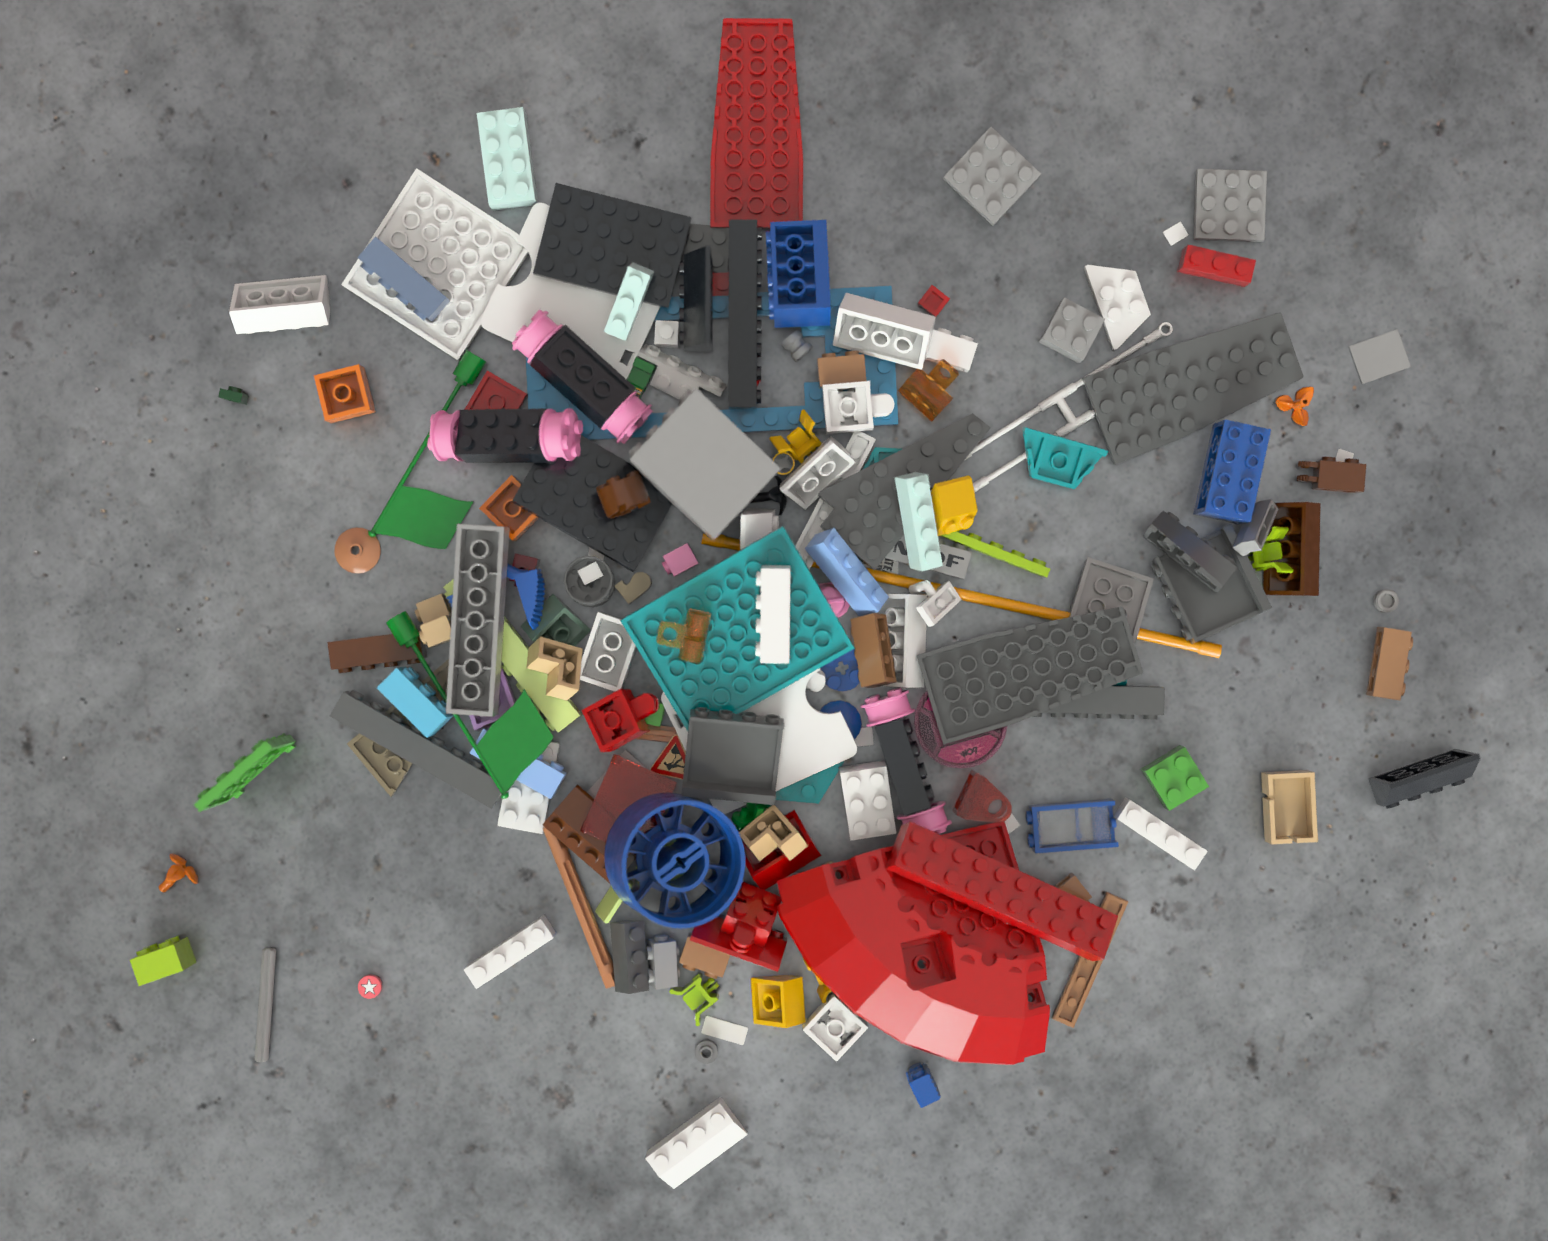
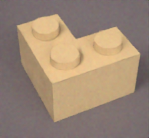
(436, 620)
(561, 664)
(772, 831)

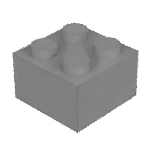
(1072, 330)

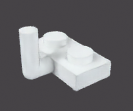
(938, 601)

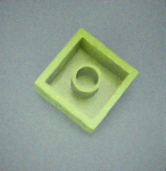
(162, 960)

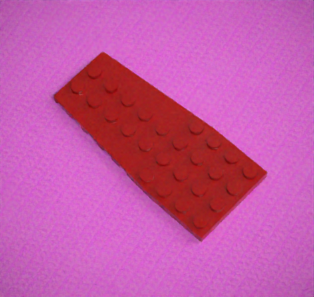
(756, 126)

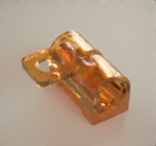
(928, 390)
(690, 637)

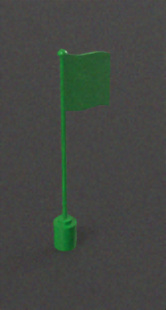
(420, 513)
(510, 741)

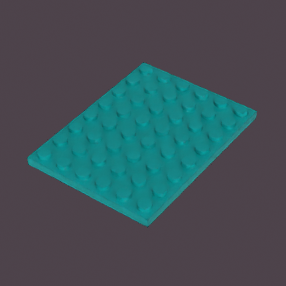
(730, 670)

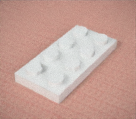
(525, 807)

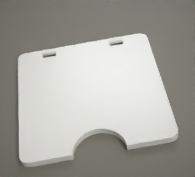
(571, 305)
(808, 741)

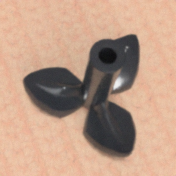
(774, 494)

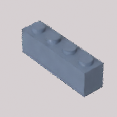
(404, 279)

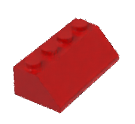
(768, 957)

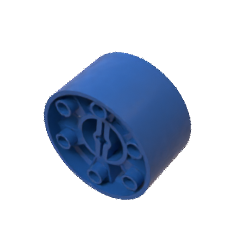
(686, 855)

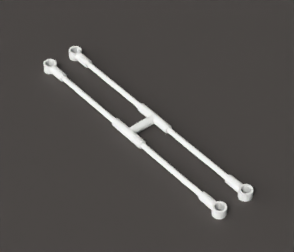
(1058, 398)

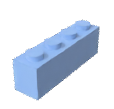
(846, 572)
(539, 775)

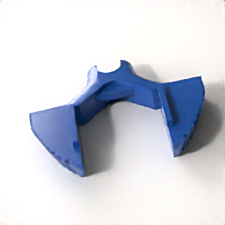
(531, 592)

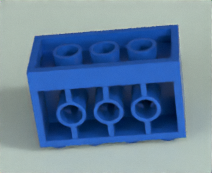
(798, 273)
(1232, 471)

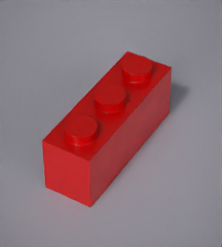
(1216, 265)

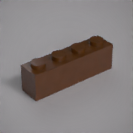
(371, 651)

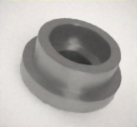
(706, 1044)

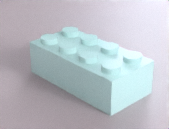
(507, 158)

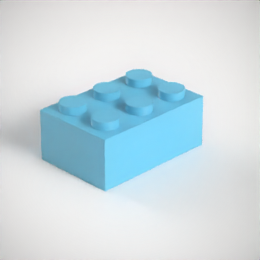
(415, 700)

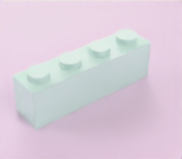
(918, 521)

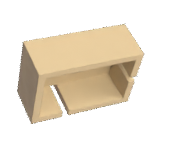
(1289, 807)

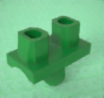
(748, 814)

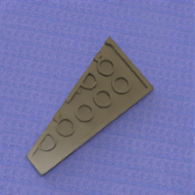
(382, 763)

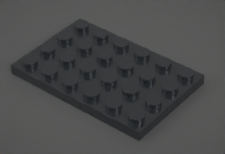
(596, 237)
(568, 499)

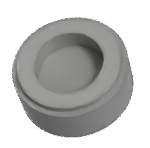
(1386, 600)

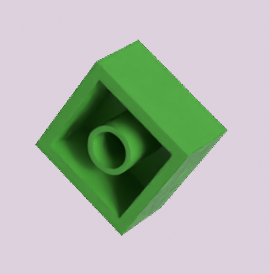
(1174, 777)

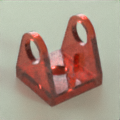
(976, 798)

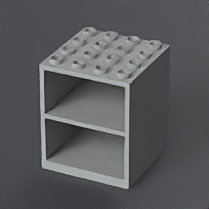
(703, 463)

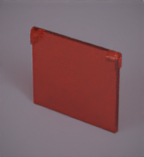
(620, 788)

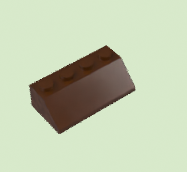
(1299, 550)
(566, 826)

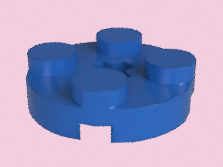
(842, 682)

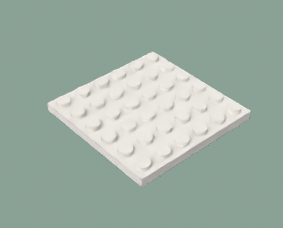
(450, 247)

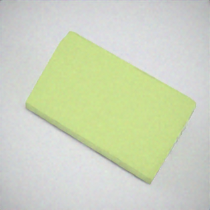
(610, 904)

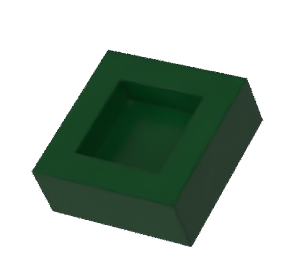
(233, 394)

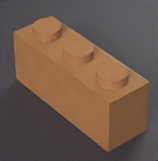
(873, 650)
(1389, 663)

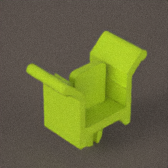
(1271, 552)
(698, 994)

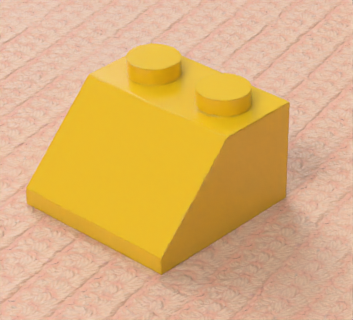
(954, 505)
(778, 1000)

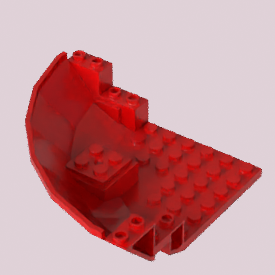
(875, 927)

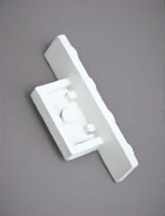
(677, 377)

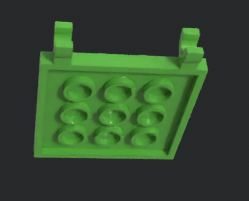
(247, 768)

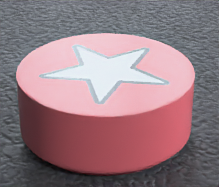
(370, 986)

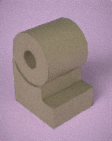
(635, 588)

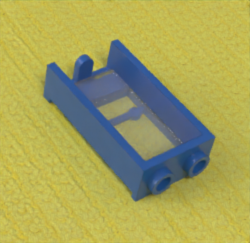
(1071, 826)

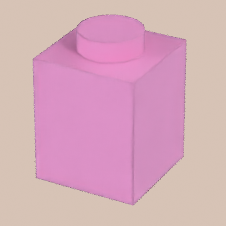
(679, 560)

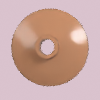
(367, 556)

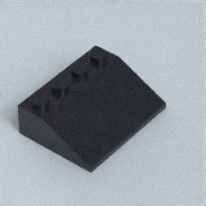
(697, 300)
(1423, 777)

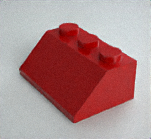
(776, 864)

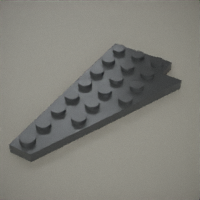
(867, 501)

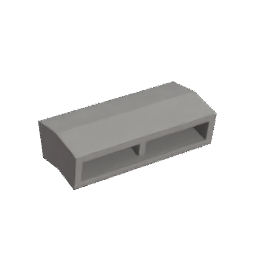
(1254, 533)

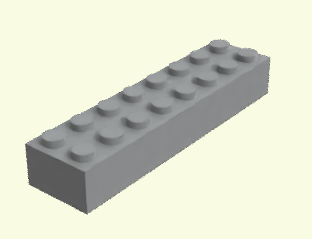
(477, 620)

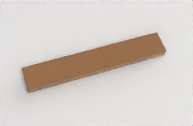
(1084, 972)

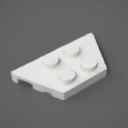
(1118, 301)

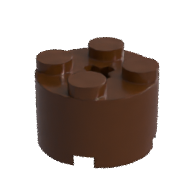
(623, 495)

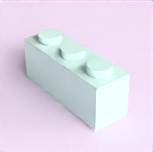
(629, 301)

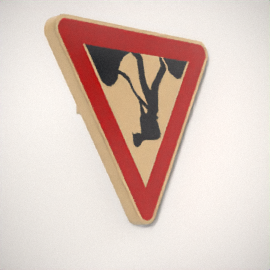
(671, 760)

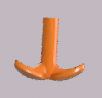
(1302, 400)
(178, 872)

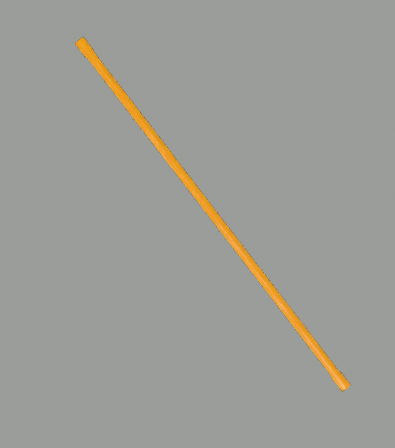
(1201, 647)

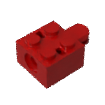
(621, 721)
(750, 917)

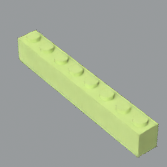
(514, 657)

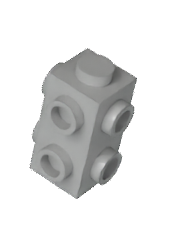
(662, 961)

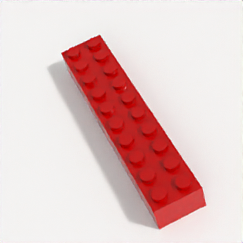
(1002, 891)

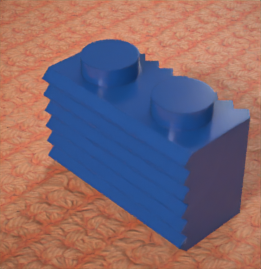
(923, 1084)

